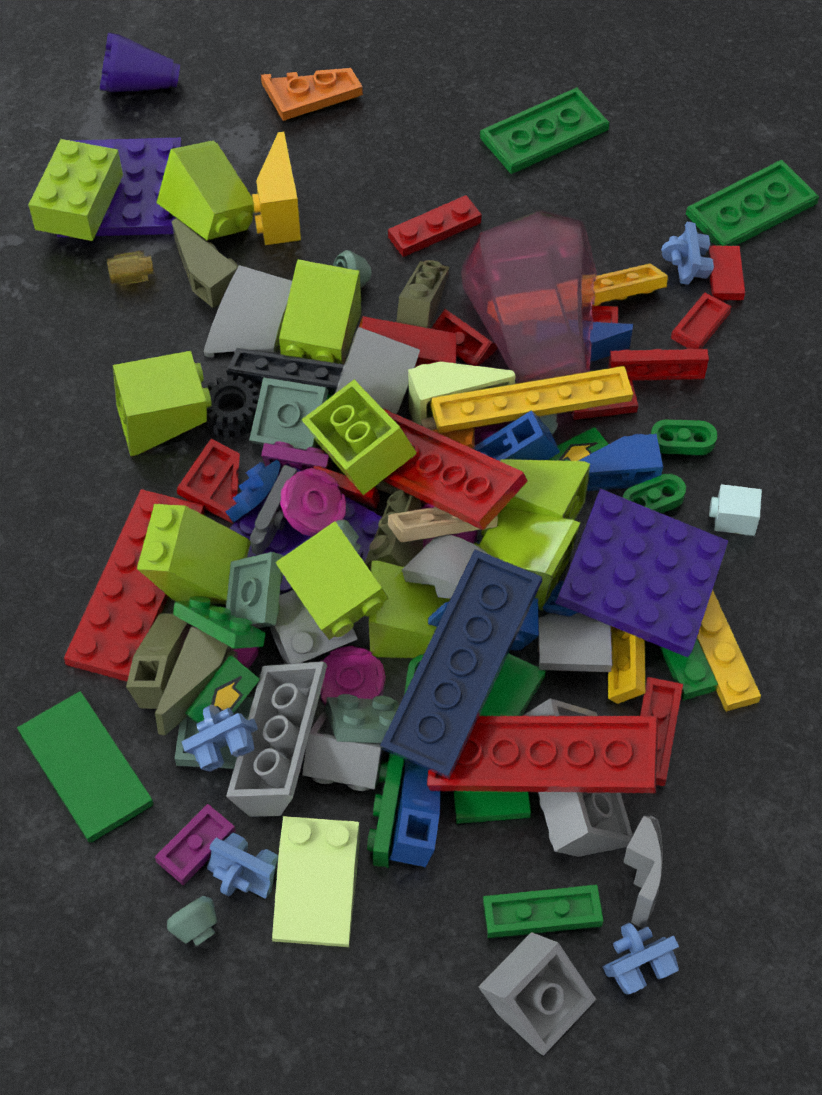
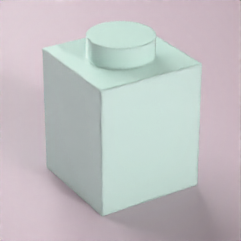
(736, 509)

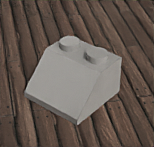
(298, 633)
(341, 762)
(538, 992)

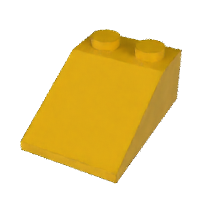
(277, 197)

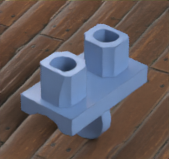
(687, 253)
(218, 731)
(241, 870)
(658, 953)

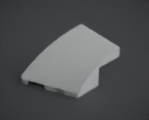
(249, 313)
(379, 367)
(441, 564)
(574, 643)
(646, 856)

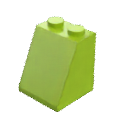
(205, 191)
(321, 312)
(159, 399)
(552, 487)
(534, 544)
(190, 553)
(332, 581)
(402, 623)

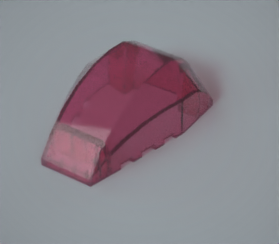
(535, 293)

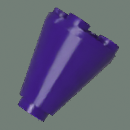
(135, 67)

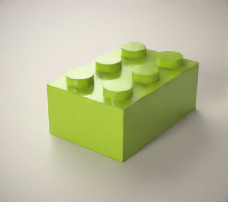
(76, 189)
(359, 436)

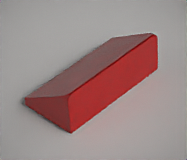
(470, 344)

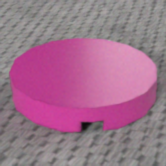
(312, 501)
(352, 672)

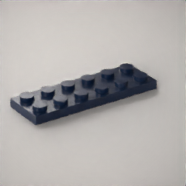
(461, 663)

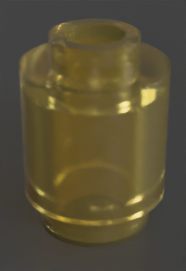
(130, 267)

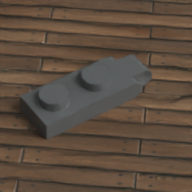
(271, 515)

